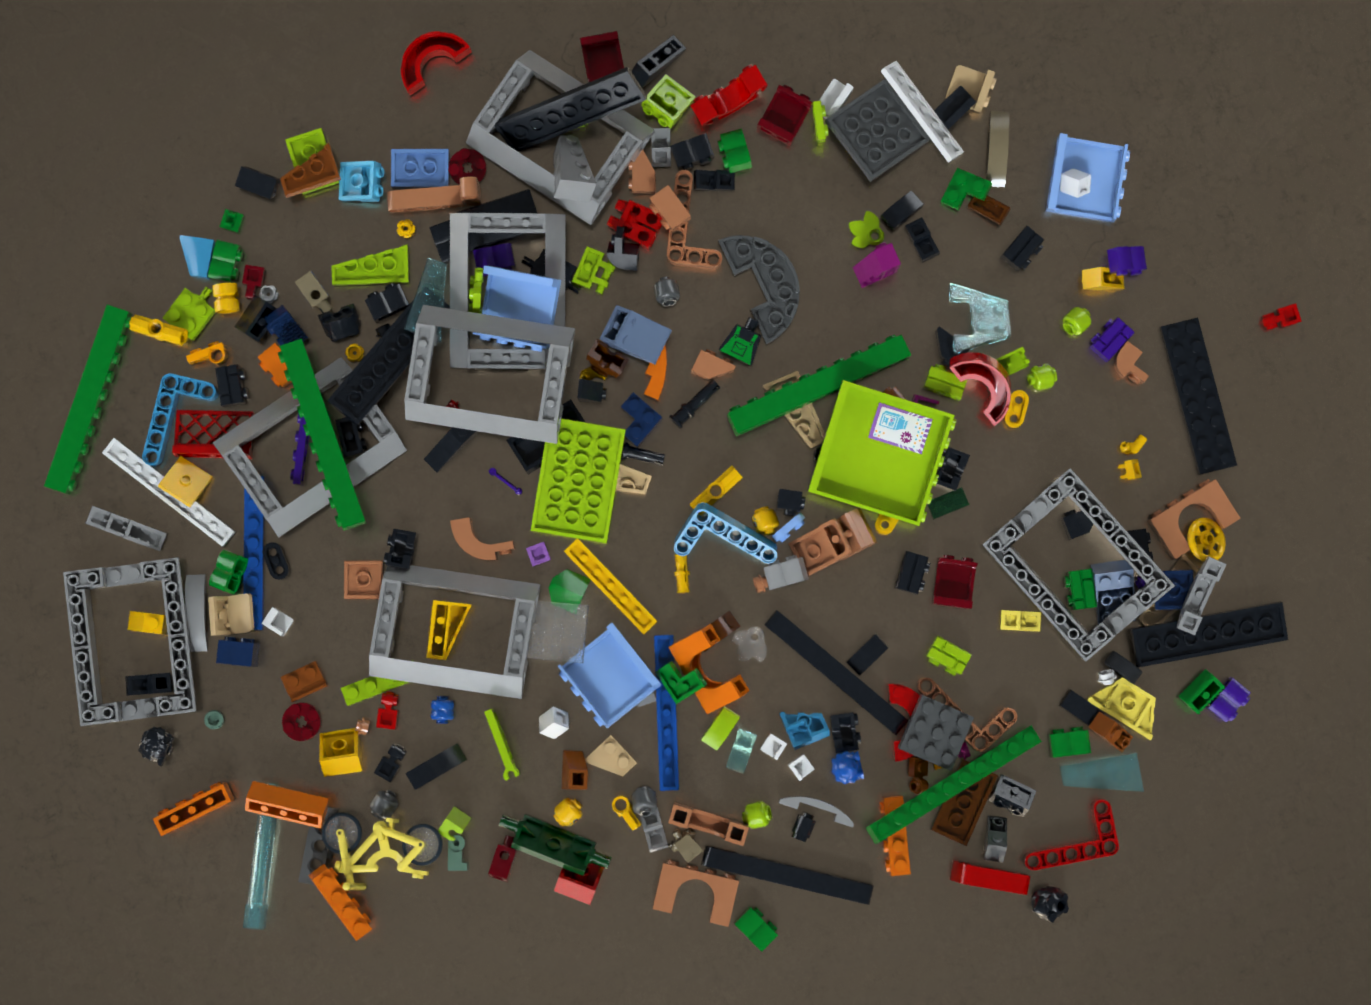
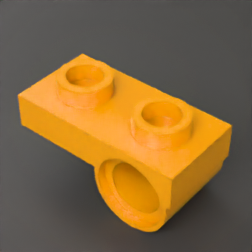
(198, 355)

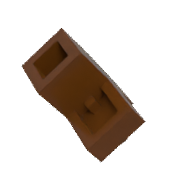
(724, 626)

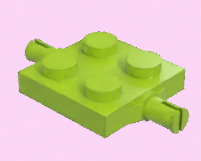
(475, 292)
(190, 312)

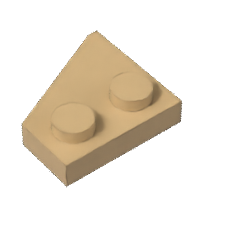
(611, 757)

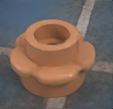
(760, 583)
(362, 726)

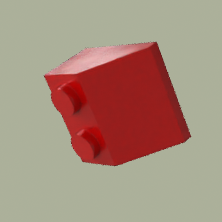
(578, 886)

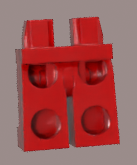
(635, 220)

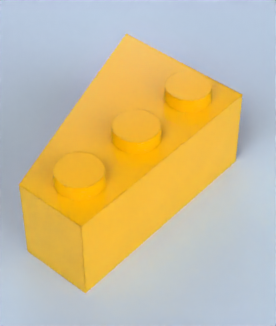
(444, 626)

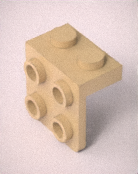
(975, 83)
(231, 614)

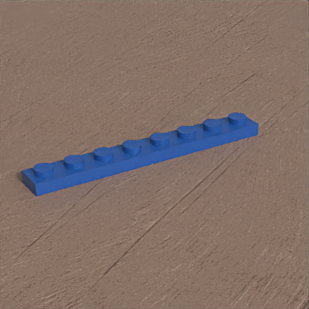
(253, 547)
(666, 720)

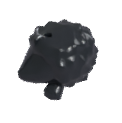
(156, 744)
(1049, 903)

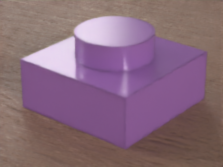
(538, 554)

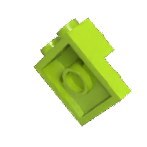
(667, 101)

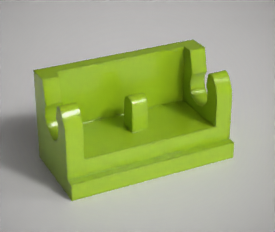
(1014, 361)
(454, 821)

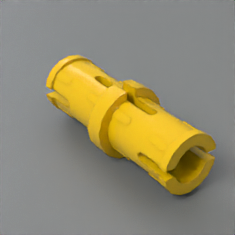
(682, 574)

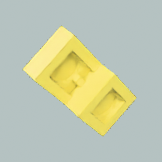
(1021, 620)

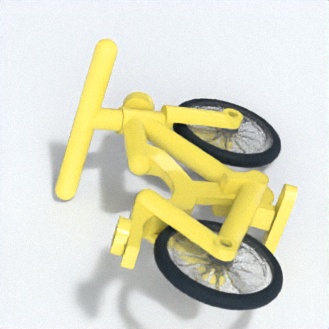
(343, 834)

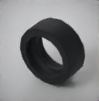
(1123, 667)

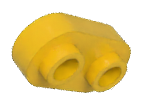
(1016, 409)
(891, 524)

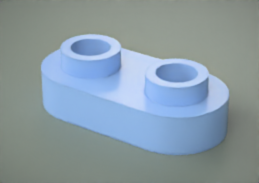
(796, 523)

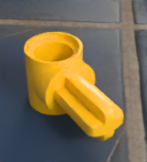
(627, 813)

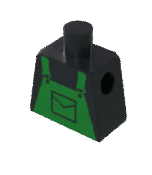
(742, 342)

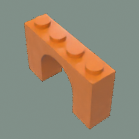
(688, 653)

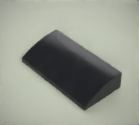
(515, 203)
(531, 451)

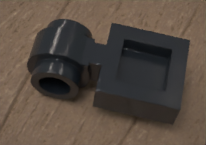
(388, 767)

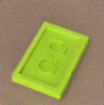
(305, 145)

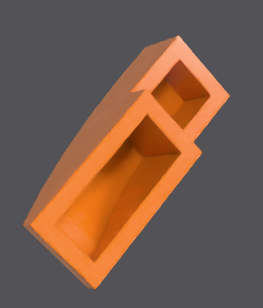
(658, 375)

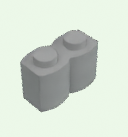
(786, 573)

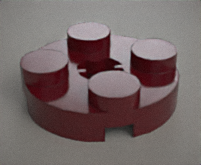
(464, 157)
(291, 726)

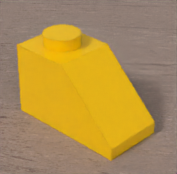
(1101, 279)
(147, 622)

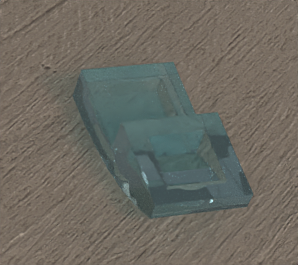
(741, 751)

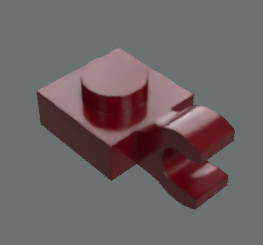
(253, 278)

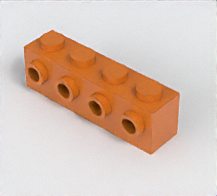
(286, 804)
(191, 810)
(896, 844)
(339, 901)

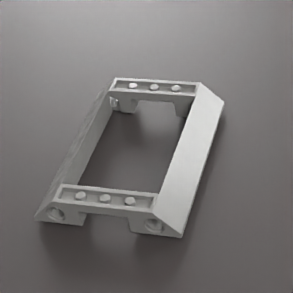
(518, 78)
(532, 223)
(418, 389)
(316, 498)
(1043, 597)
(382, 644)
(84, 649)

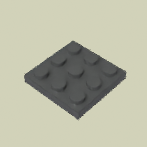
(935, 732)

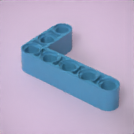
(169, 411)
(724, 531)

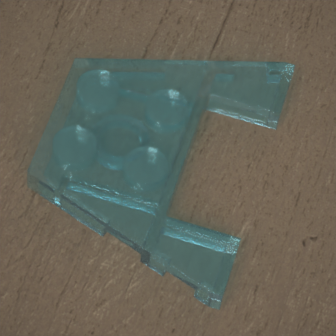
(988, 318)

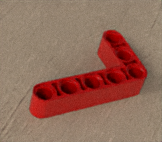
(1079, 847)

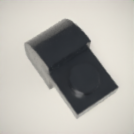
(623, 254)
(148, 684)

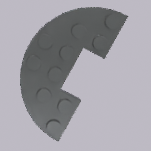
(775, 277)

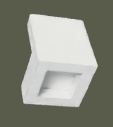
(1075, 183)
(277, 621)
(553, 722)
(773, 746)
(801, 767)

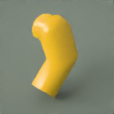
(1133, 447)

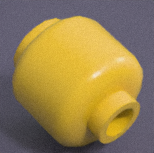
(765, 520)
(568, 812)

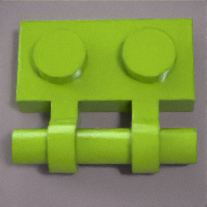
(818, 113)
(588, 268)

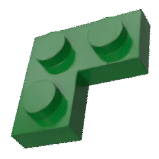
(963, 184)
(680, 686)

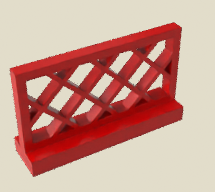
(206, 450)

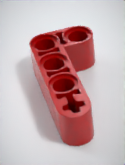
(990, 878)

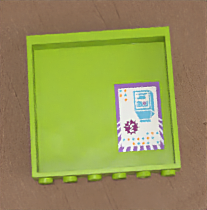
(881, 453)

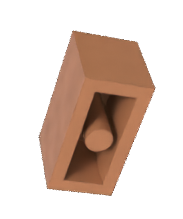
(669, 208)

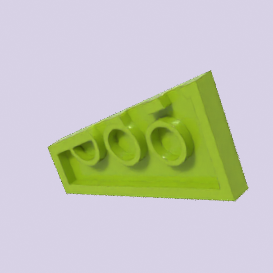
(380, 268)

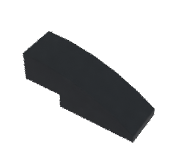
(436, 766)

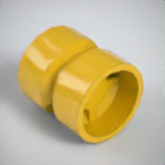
(226, 298)

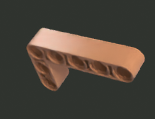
(431, 198)
(680, 246)
(975, 732)

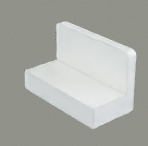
(835, 96)

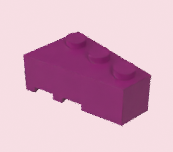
(877, 265)

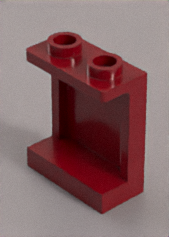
(601, 55)
(785, 114)
(954, 582)

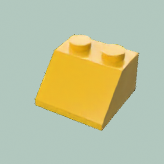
(340, 752)

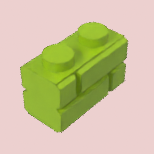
(944, 383)
(948, 655)

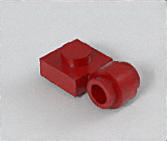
(1286, 316)
(387, 716)

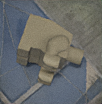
(685, 844)

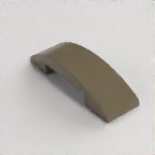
(998, 148)

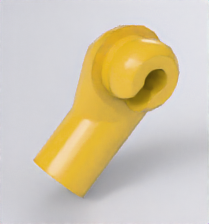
(589, 374)

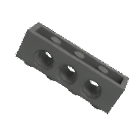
(312, 852)

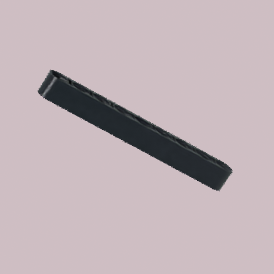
(836, 672)
(787, 875)

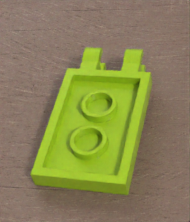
(501, 743)

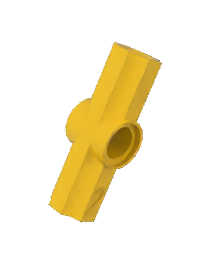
(167, 333)
(724, 481)

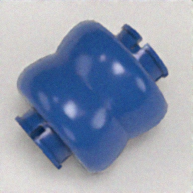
(442, 709)

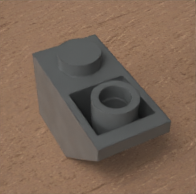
(995, 839)

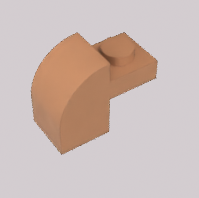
(1125, 361)

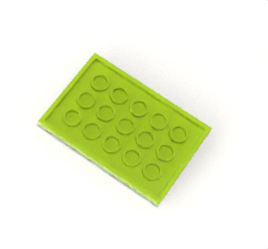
(579, 481)

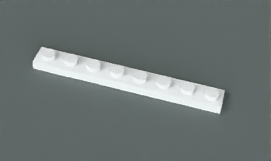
(151, 478)

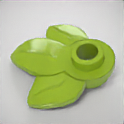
(864, 230)

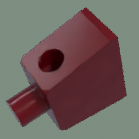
(500, 868)

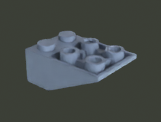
(635, 335)
(1112, 586)

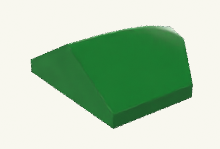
(568, 587)

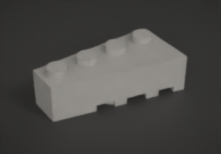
(572, 171)

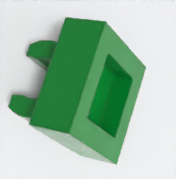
(232, 221)

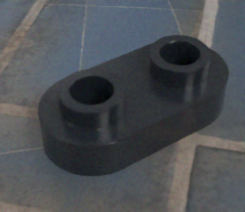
(276, 561)

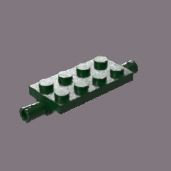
(553, 844)

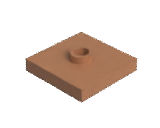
(363, 579)

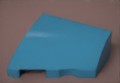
(198, 255)
(804, 728)

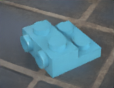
(360, 181)

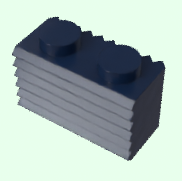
(284, 326)

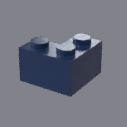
(644, 418)
(238, 653)

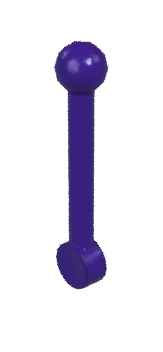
(492, 471)

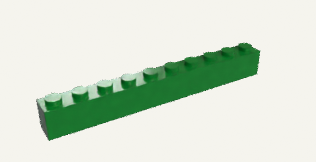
(821, 384)
(88, 400)
(322, 434)
(953, 784)

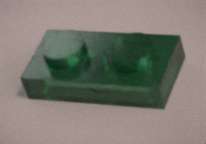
(947, 503)

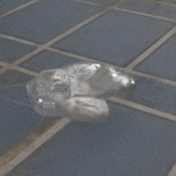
(749, 647)

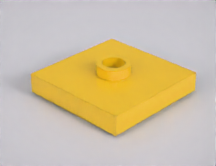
(185, 481)

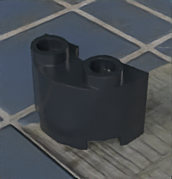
(340, 324)
(952, 468)
(401, 549)
(844, 732)

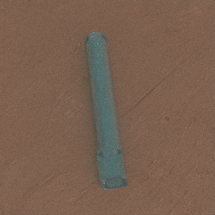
(256, 906)

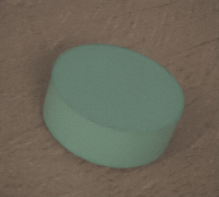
(214, 719)

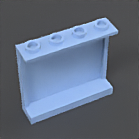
(1107, 172)
(522, 298)
(610, 677)

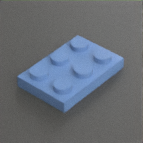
(419, 168)

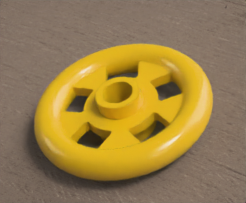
(1206, 539)

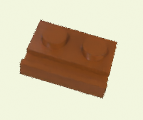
(304, 681)

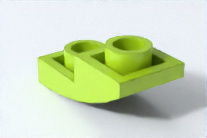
(720, 728)

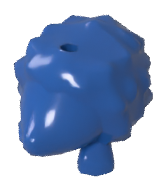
(847, 767)

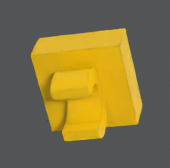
(1132, 469)

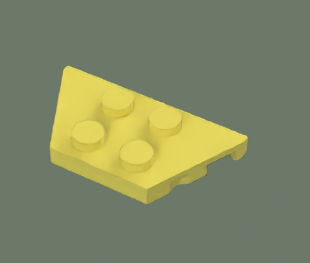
(1127, 705)

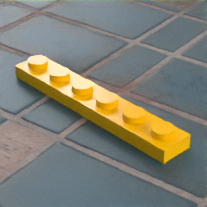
(610, 586)

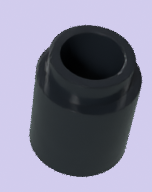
(803, 827)

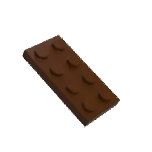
(961, 813)

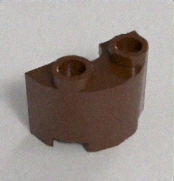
(604, 361)

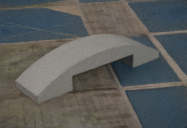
(1198, 594)
(195, 612)
(840, 817)

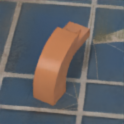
(466, 539)

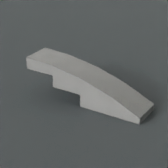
(125, 528)

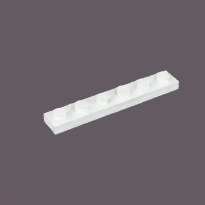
(922, 111)

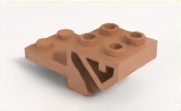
(834, 541)

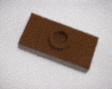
(990, 208)

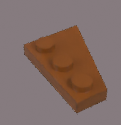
(313, 173)

